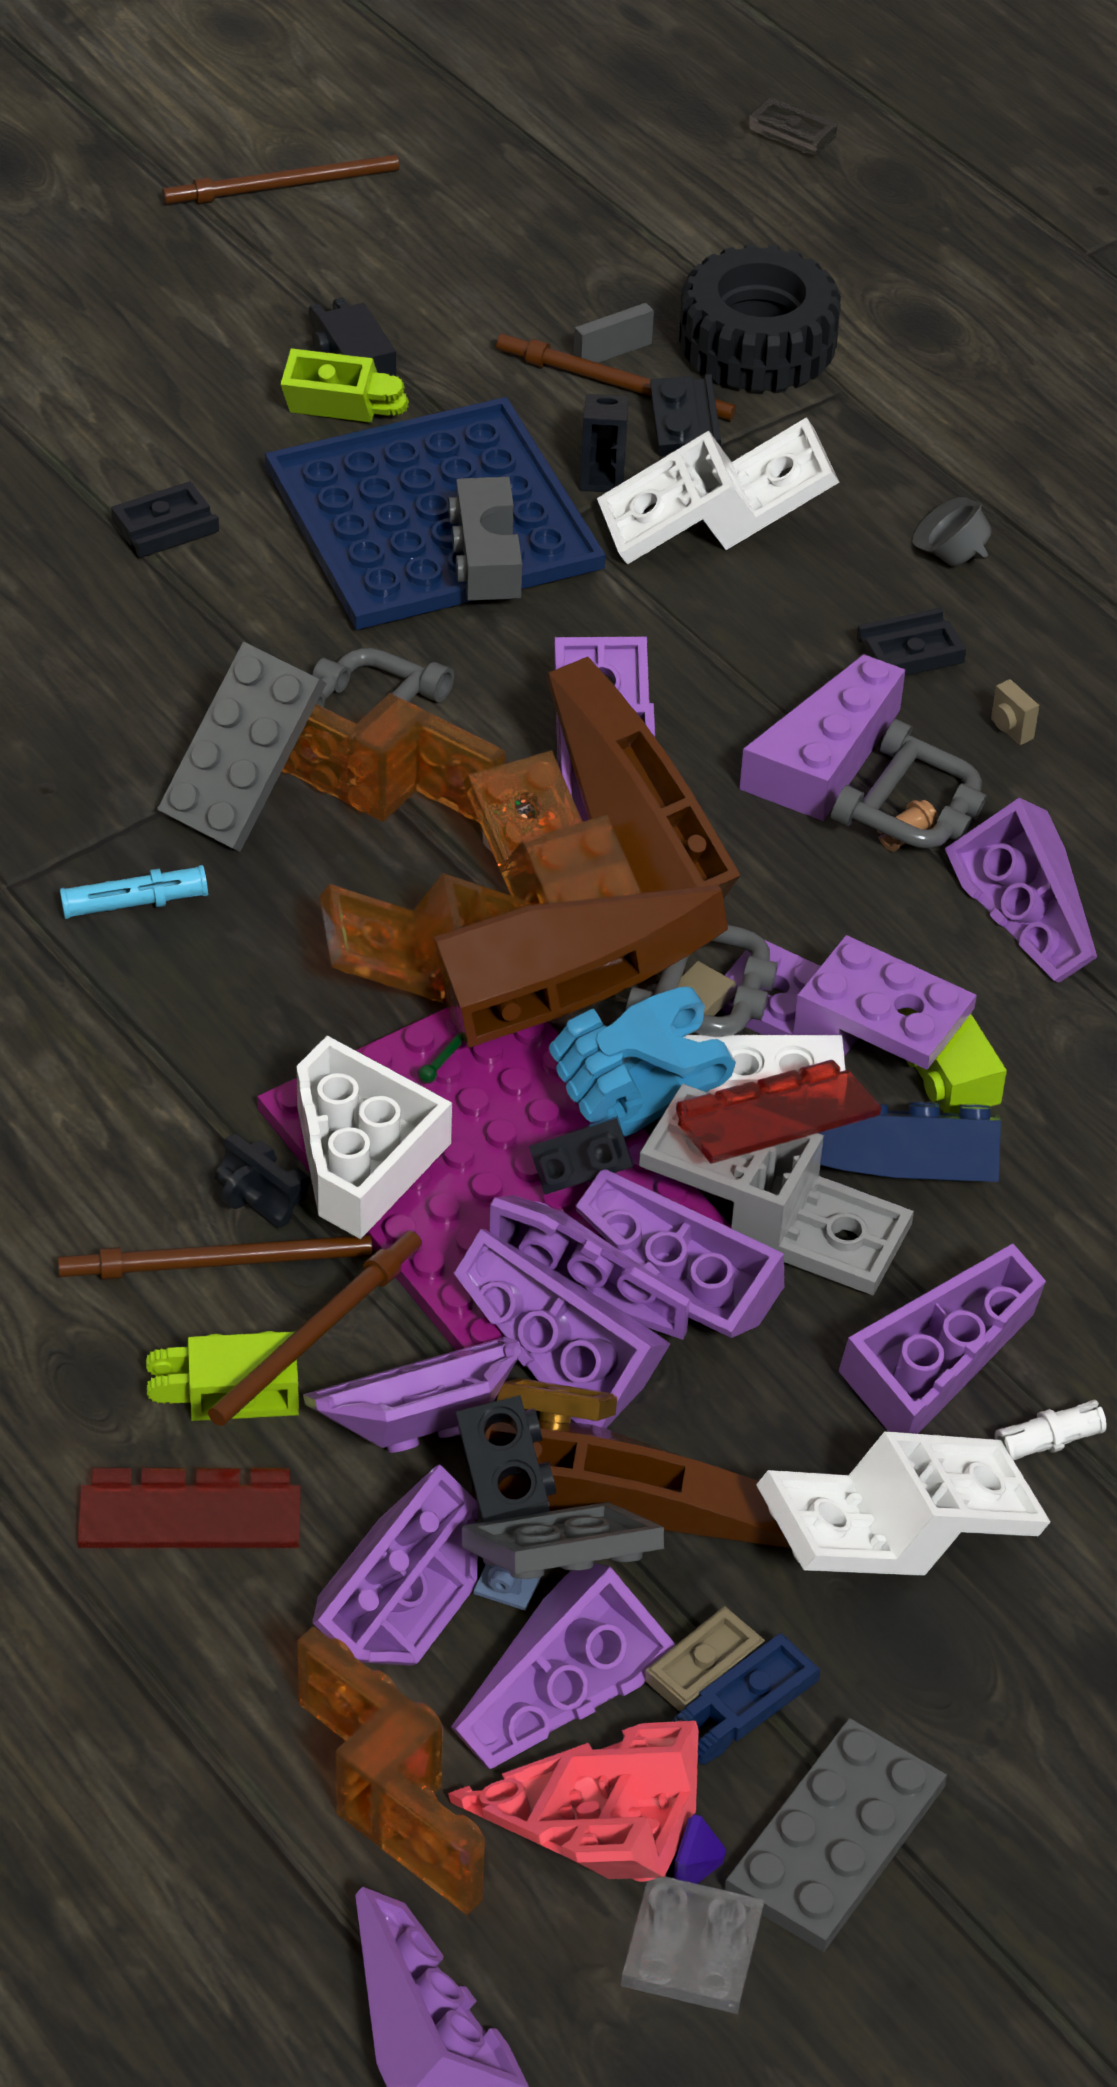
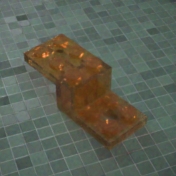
(390, 758)
(556, 852)
(398, 943)
(391, 1769)

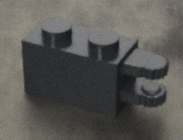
(353, 333)

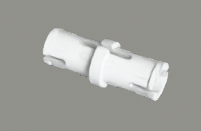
(1052, 1430)

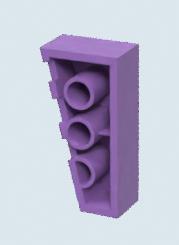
(824, 739)
(937, 1343)

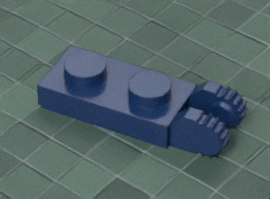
(750, 1694)

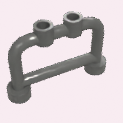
(431, 682)
(904, 750)
(749, 999)

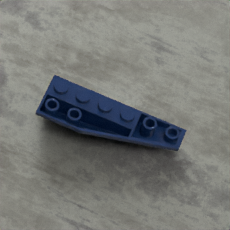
(919, 1144)

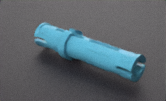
(134, 891)

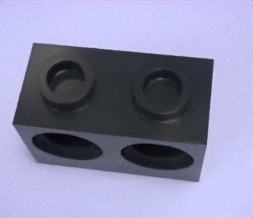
(493, 1463)

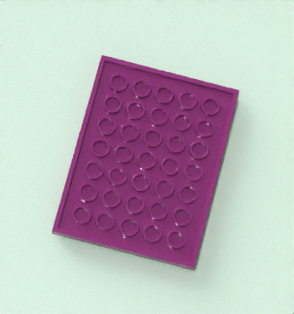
(501, 1103)

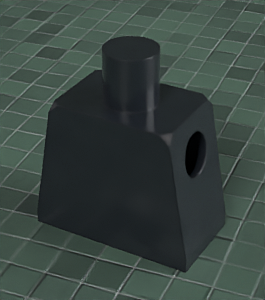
(604, 432)

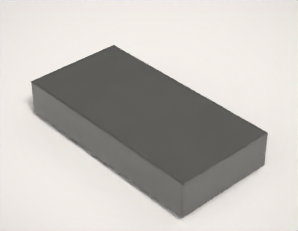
(614, 334)

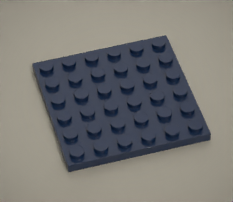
(380, 508)

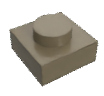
(1014, 712)

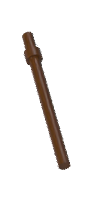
(204, 190)
(541, 353)
(112, 1262)
(377, 1271)

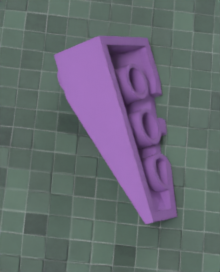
(589, 1262)
(719, 1269)
(561, 1327)
(569, 1657)

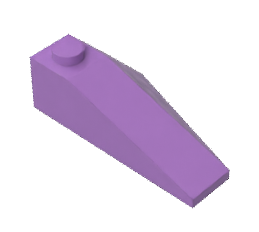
(1027, 884)
(418, 2012)

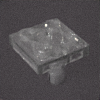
(693, 1943)

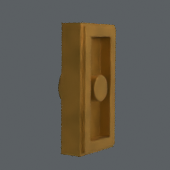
(560, 1402)

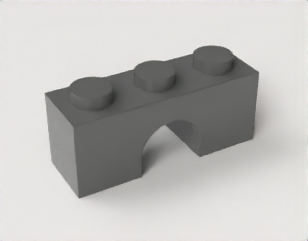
(485, 538)

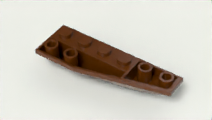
(637, 785)
(568, 955)
(659, 1485)

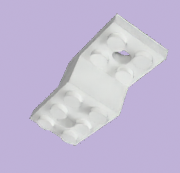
(727, 495)
(902, 1504)

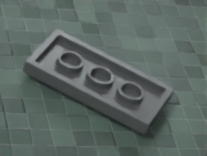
(241, 746)
(837, 1833)

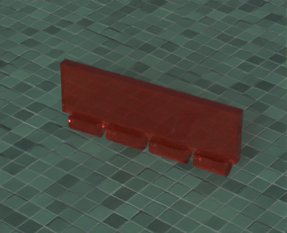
(774, 1110)
(178, 1515)

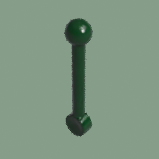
(428, 1073)

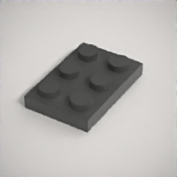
(563, 1539)

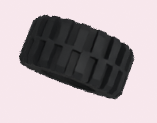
(759, 318)

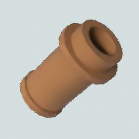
(917, 814)

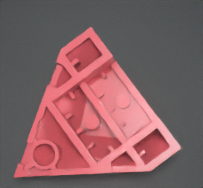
(603, 1807)

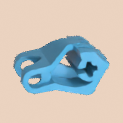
(639, 1059)

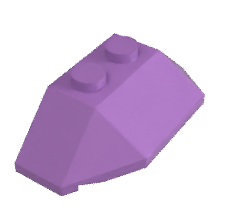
(420, 1396)
(404, 1576)

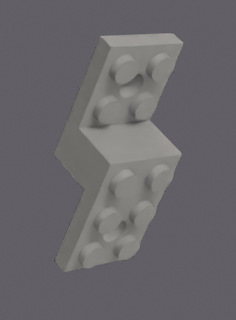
(787, 1202)

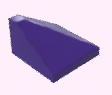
(699, 1852)

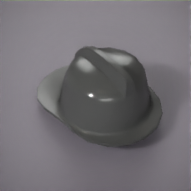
(954, 531)

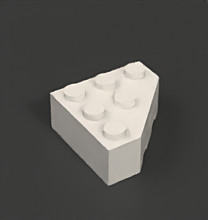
(365, 1133)

